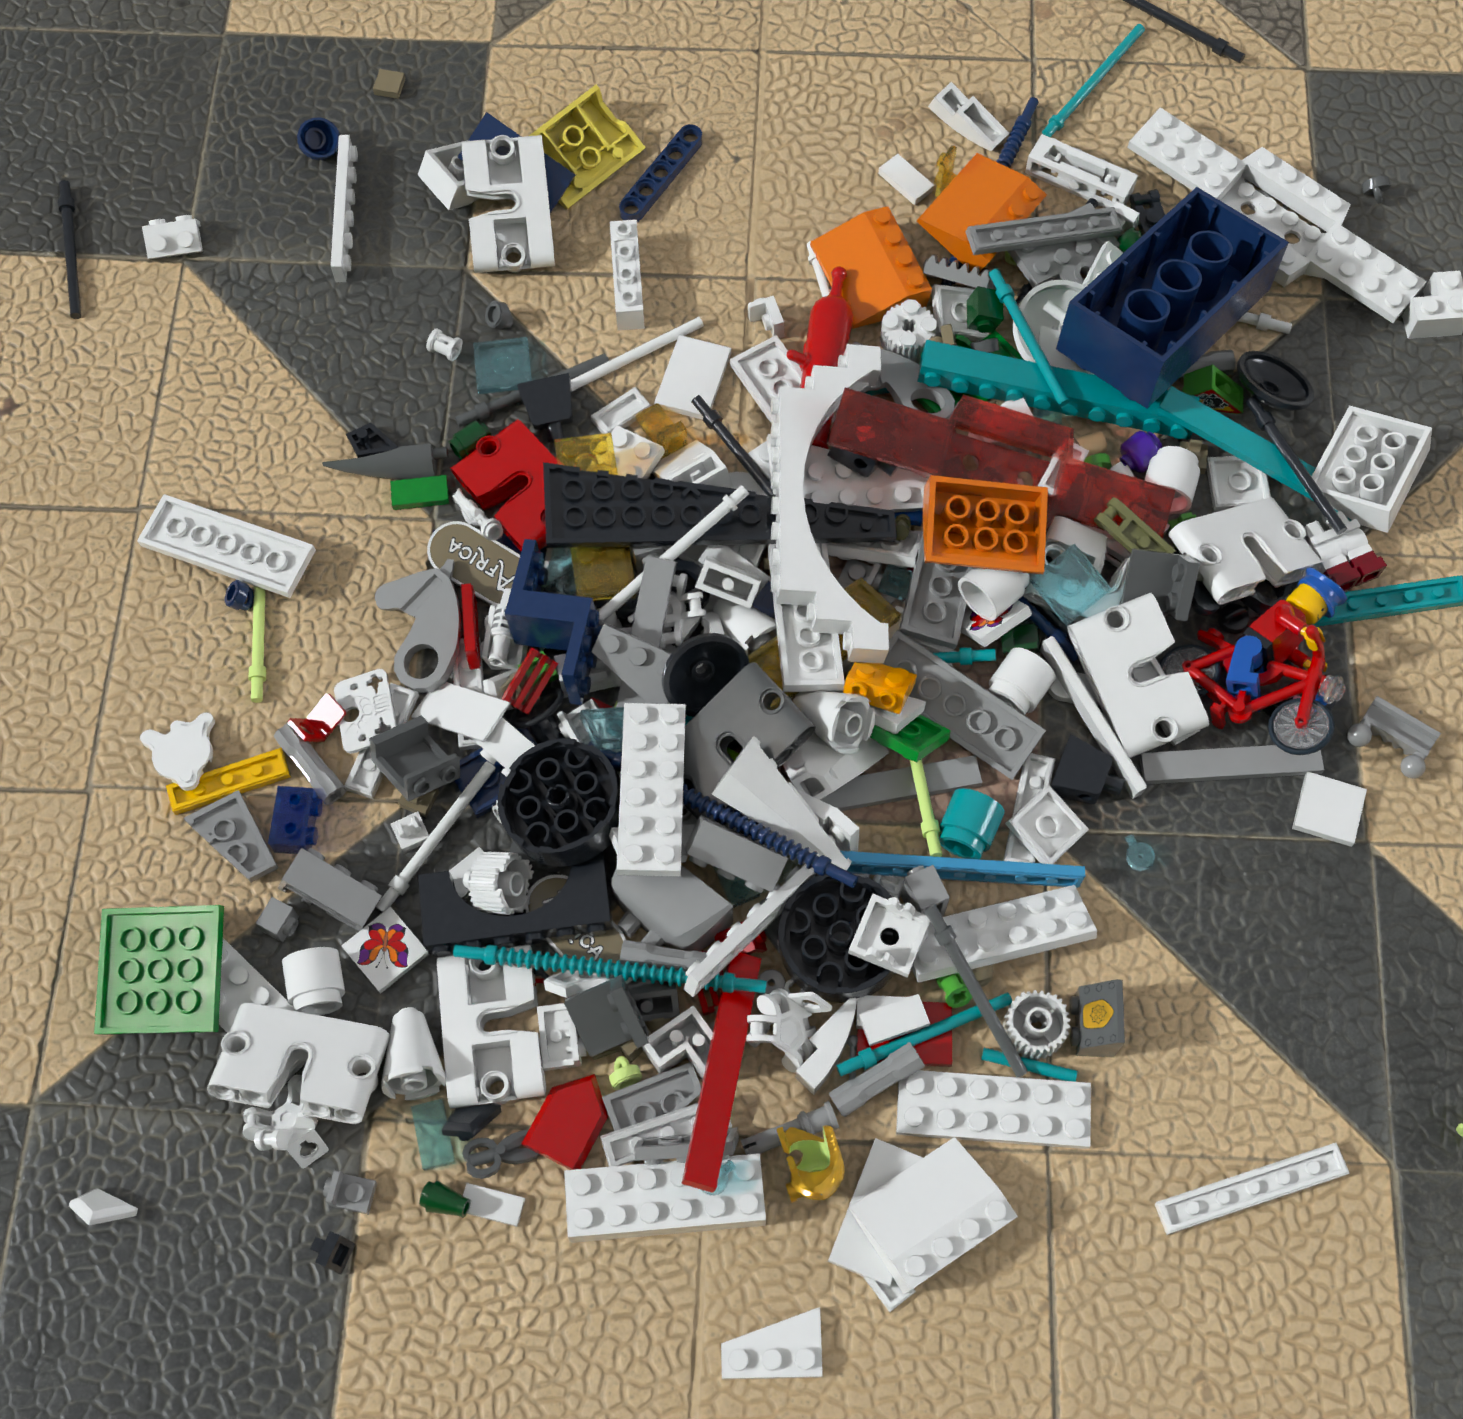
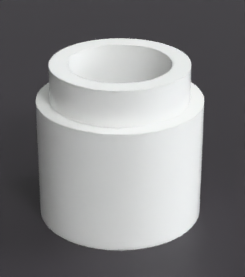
(1177, 470)
(992, 591)
(1022, 680)
(314, 980)

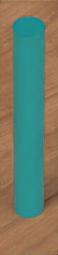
(1032, 1065)

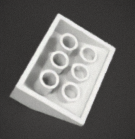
(1371, 466)
(932, 1214)

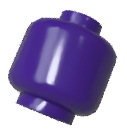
(1139, 450)

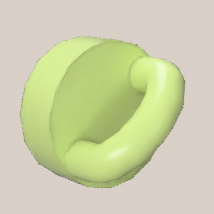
(624, 1074)

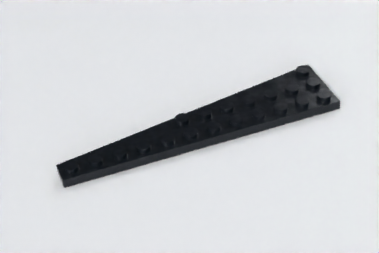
(635, 511)

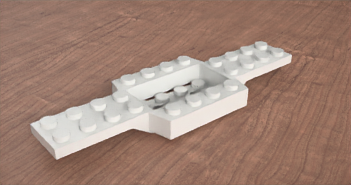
(1332, 255)

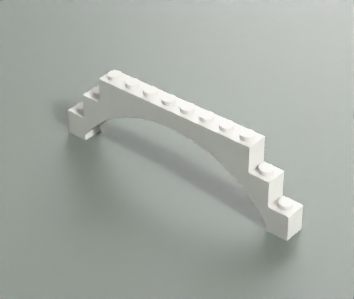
(800, 569)

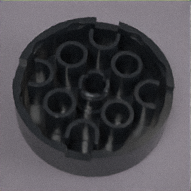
(556, 774)
(807, 942)

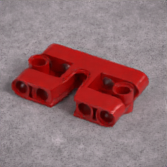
(502, 468)

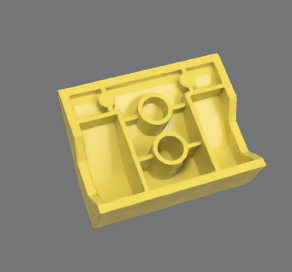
(588, 143)

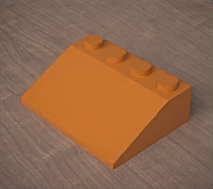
(978, 196)
(876, 262)
(984, 524)

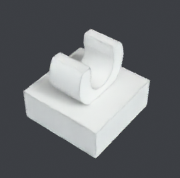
(1127, 217)
(410, 832)

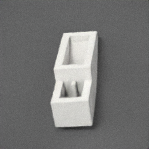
(968, 117)
(827, 1047)

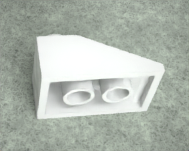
(445, 175)

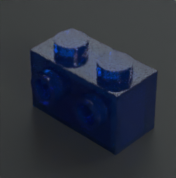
(294, 819)

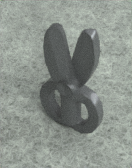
(506, 1151)

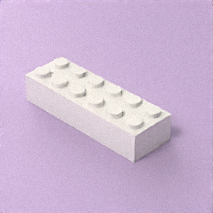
(653, 1202)

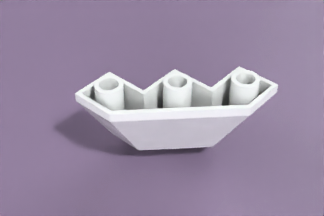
(822, 770)

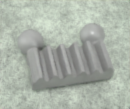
(937, 267)
(1399, 729)

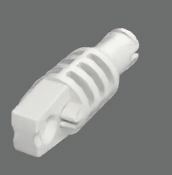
(500, 634)

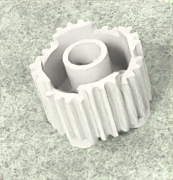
(907, 329)
(499, 883)
(1030, 1009)

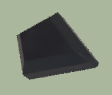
(369, 441)
(469, 1121)

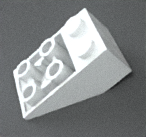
(695, 465)

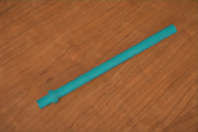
(1057, 121)

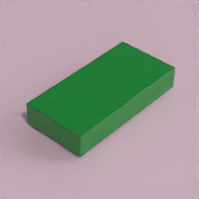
(419, 492)

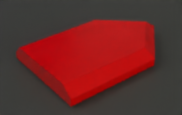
(568, 1122)

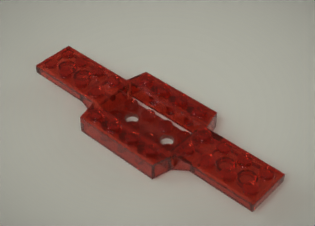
(933, 447)

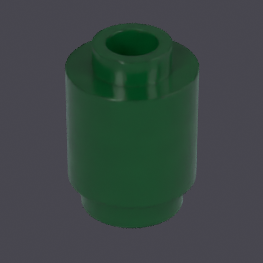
(465, 440)

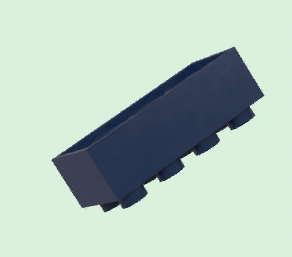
(1170, 296)

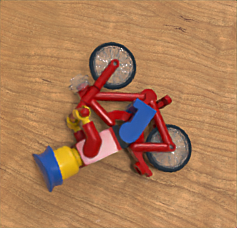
(1257, 660)

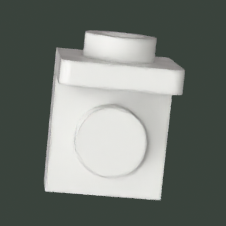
(769, 313)

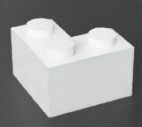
(1439, 310)
(679, 1039)

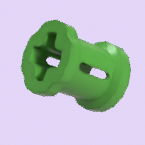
(955, 990)

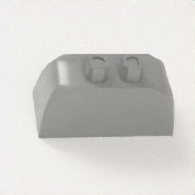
(672, 909)

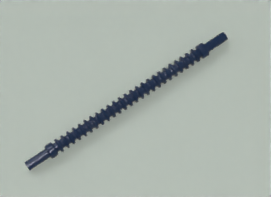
(1010, 149)
(822, 865)

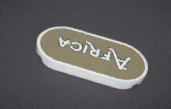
(477, 560)
(603, 946)

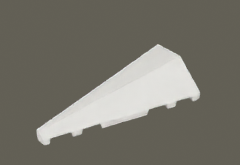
(764, 795)

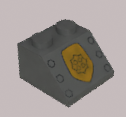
(1098, 1019)

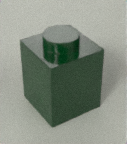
(984, 310)

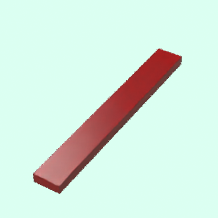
(720, 1080)

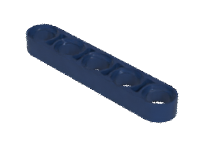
(662, 162)

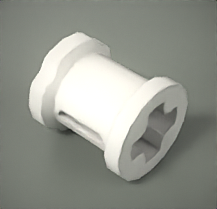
(444, 344)

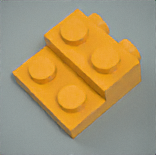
(881, 684)

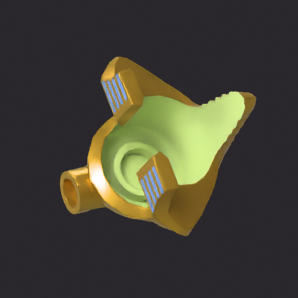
(820, 1166)

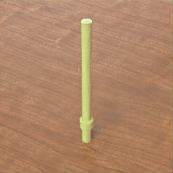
(258, 671)
(929, 826)

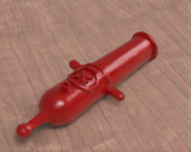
(826, 338)

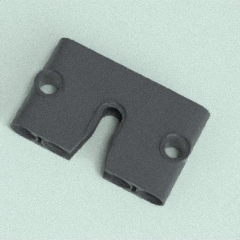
(739, 714)

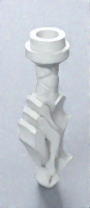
(490, 528)

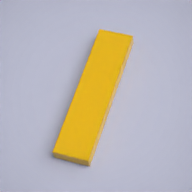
(223, 781)

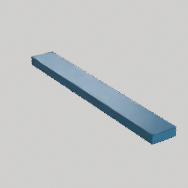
(967, 869)

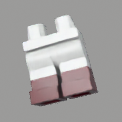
(1345, 556)

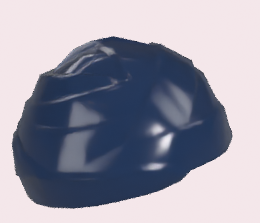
(318, 138)

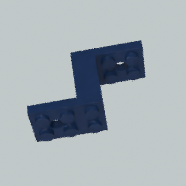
(553, 621)

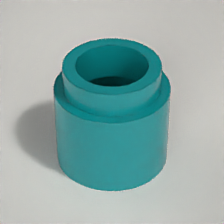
(970, 823)

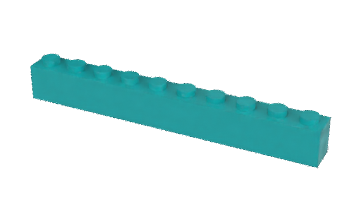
(1013, 379)

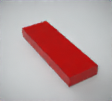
(471, 626)

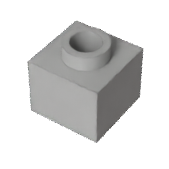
(278, 920)

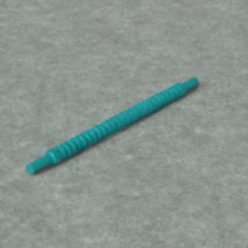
(492, 955)

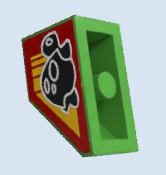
(1214, 389)

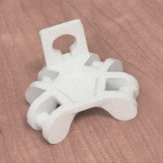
(684, 622)
(790, 1027)
(287, 1127)

